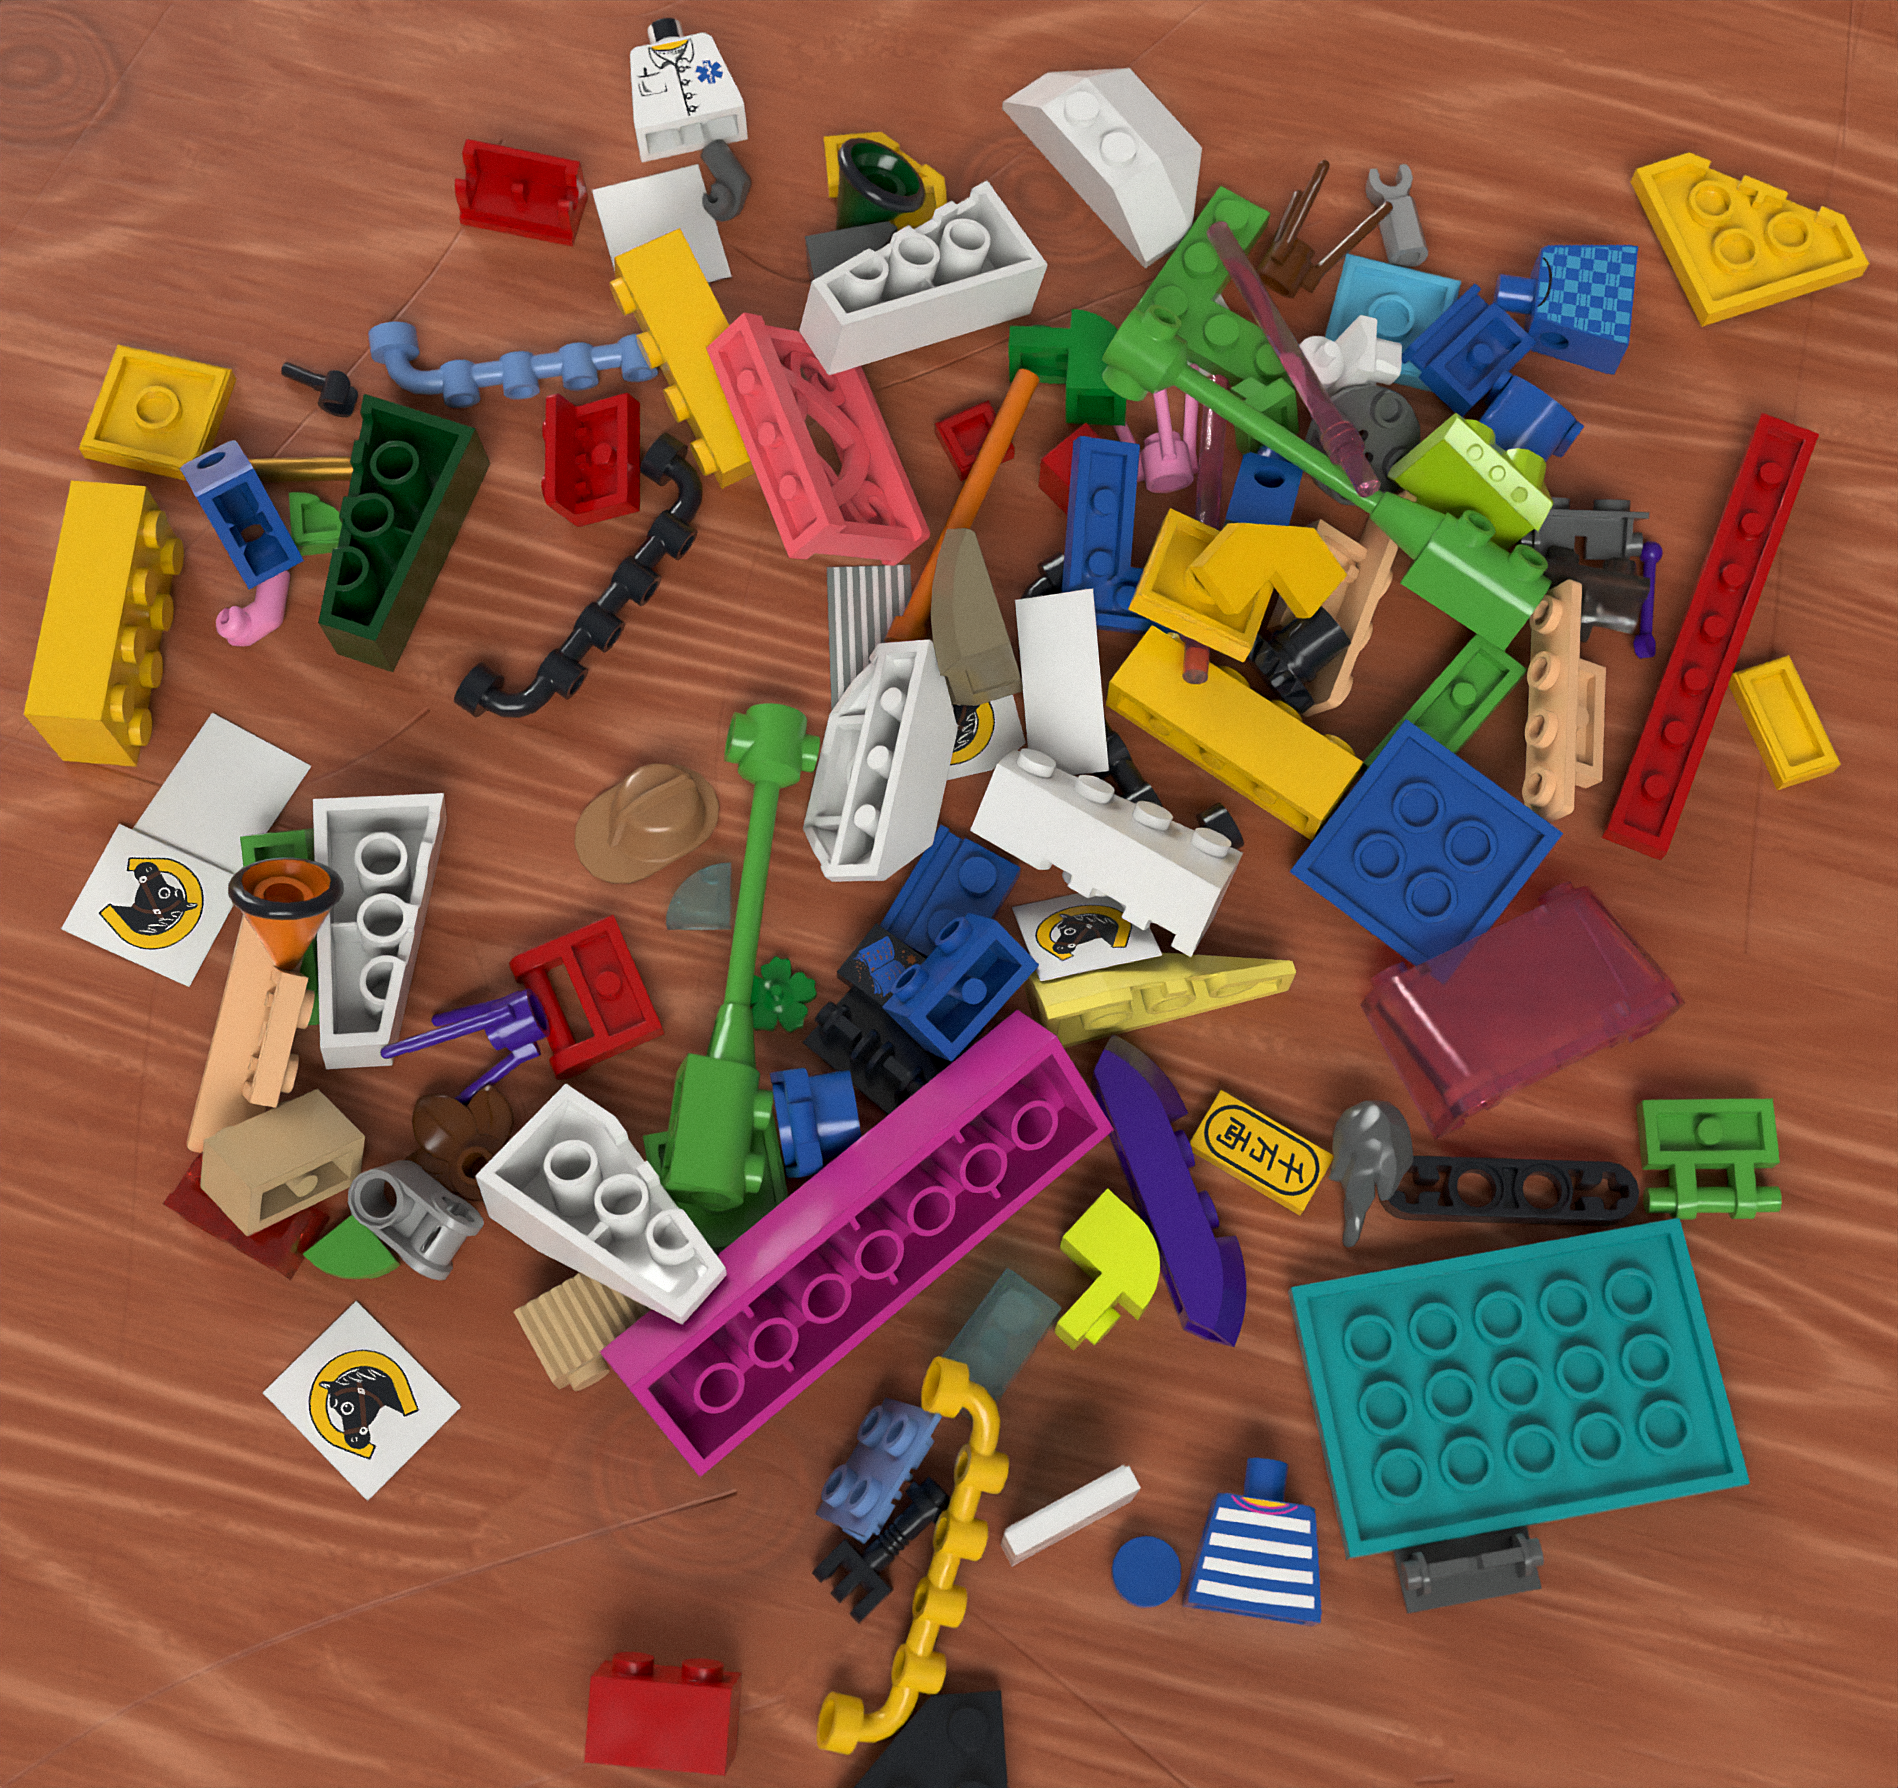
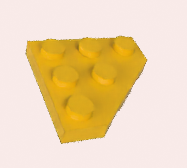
(1742, 240)

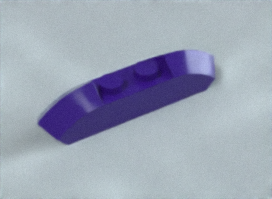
(1199, 1270)

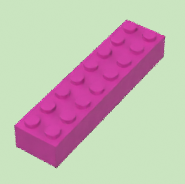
(862, 1239)

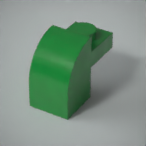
(1073, 359)

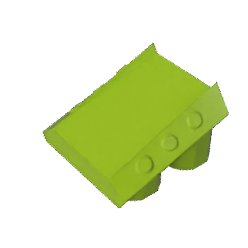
(1466, 470)

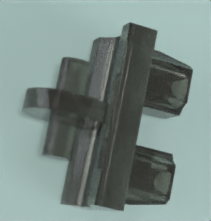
(1609, 594)

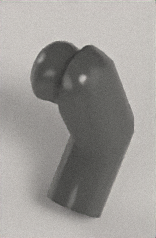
(731, 182)

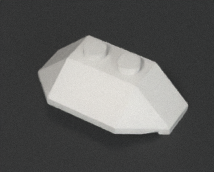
(1116, 153)
(883, 766)

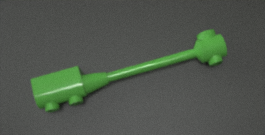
(1451, 557)
(719, 1093)

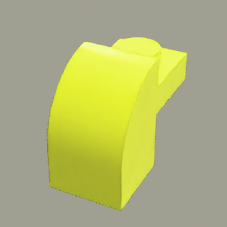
(1121, 1259)

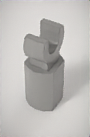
(1402, 227)

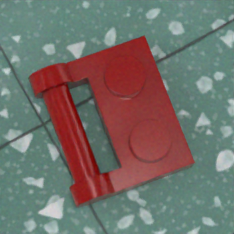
(606, 988)

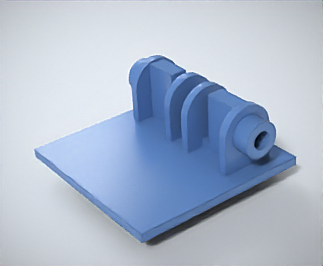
(889, 1445)

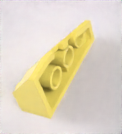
(1149, 993)

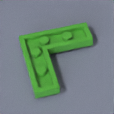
(1195, 279)
(1461, 696)

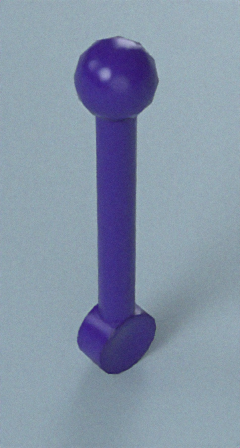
(1644, 642)

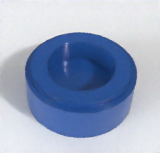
(1146, 1572)

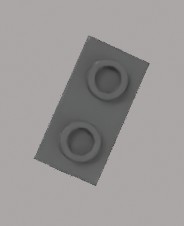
(1605, 529)
(1468, 1569)

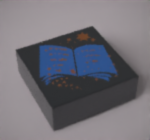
(877, 965)

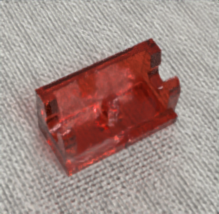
(276, 1246)

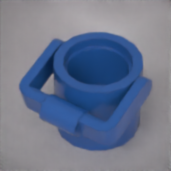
(1528, 418)
(814, 1118)

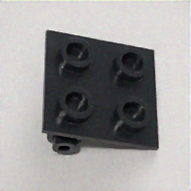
(876, 1050)

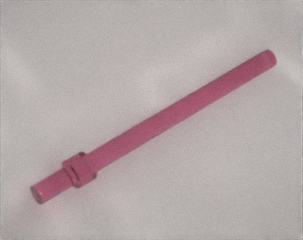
(1338, 436)
(1208, 512)

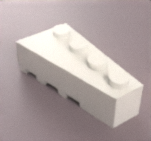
(372, 936)

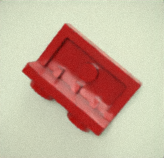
(592, 458)

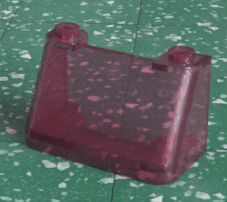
(1516, 1005)

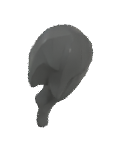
(1369, 1149)

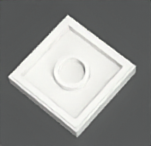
(1069, 1514)

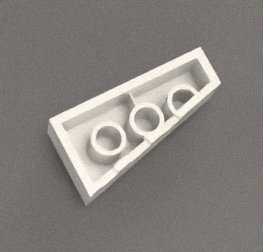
(925, 286)
(1108, 845)

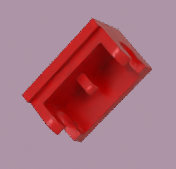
(521, 192)

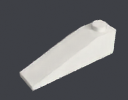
(596, 1206)

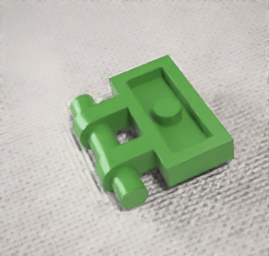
(1709, 1135)

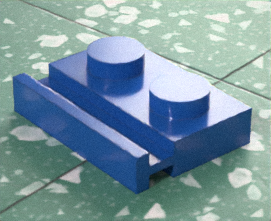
(1467, 350)
(945, 884)

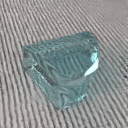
(703, 900)

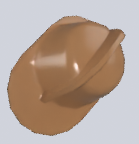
(646, 823)

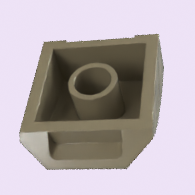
(969, 626)

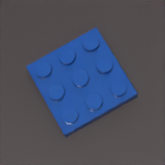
(1425, 849)

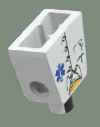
(682, 93)

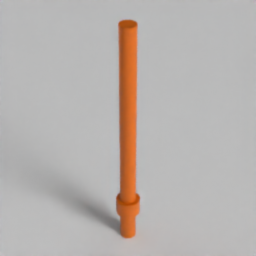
(912, 622)

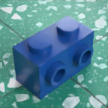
(959, 984)

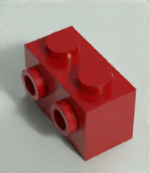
(663, 1715)

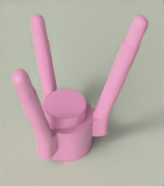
(1166, 460)

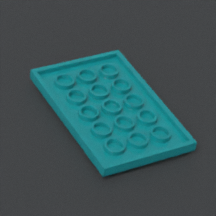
(1515, 1388)

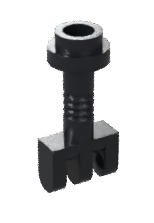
(865, 1567)

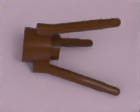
(1288, 260)

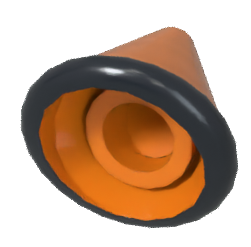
(286, 903)

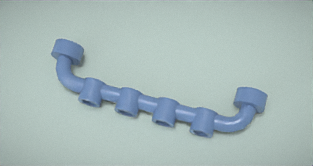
(517, 371)

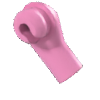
(259, 618)

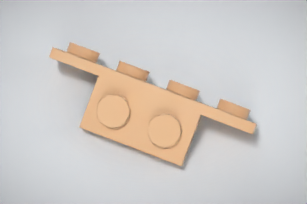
(1349, 605)
(1563, 707)
(251, 1040)

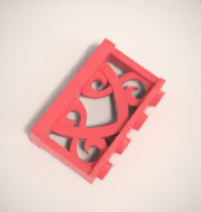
(871, 502)

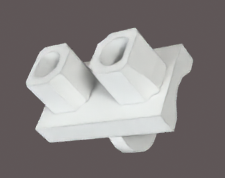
(1354, 357)

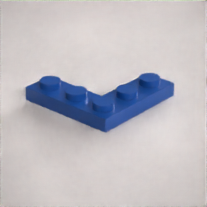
(1102, 532)

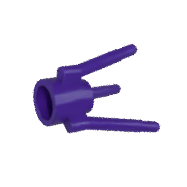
(509, 1022)

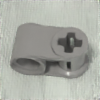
(424, 1224)

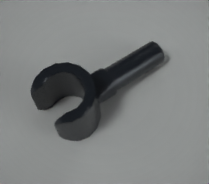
(336, 393)

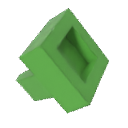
(1274, 401)

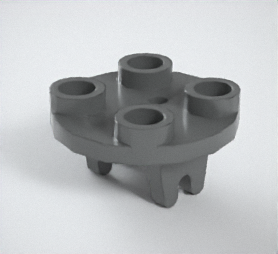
(1387, 427)

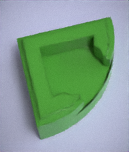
(313, 524)
(352, 1252)

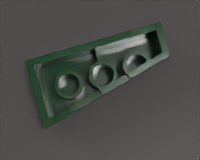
(398, 525)

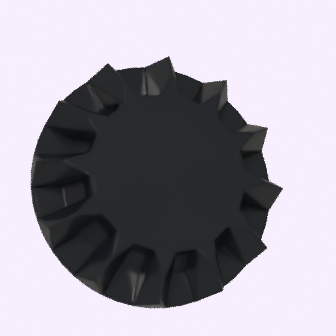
(1297, 655)

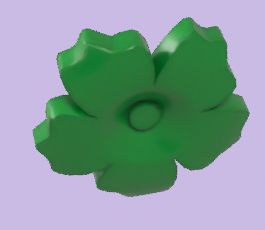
(780, 997)

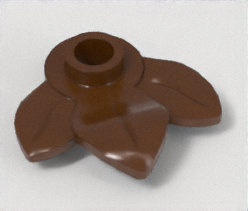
(458, 1135)

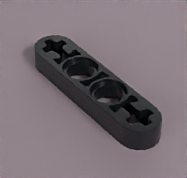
(1508, 1199)

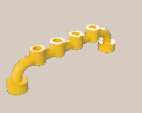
(936, 1598)

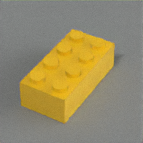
(104, 625)

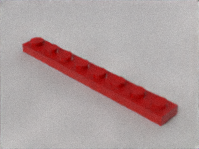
(1710, 638)

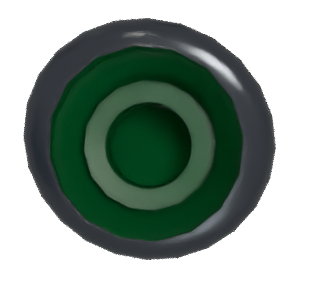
(875, 184)

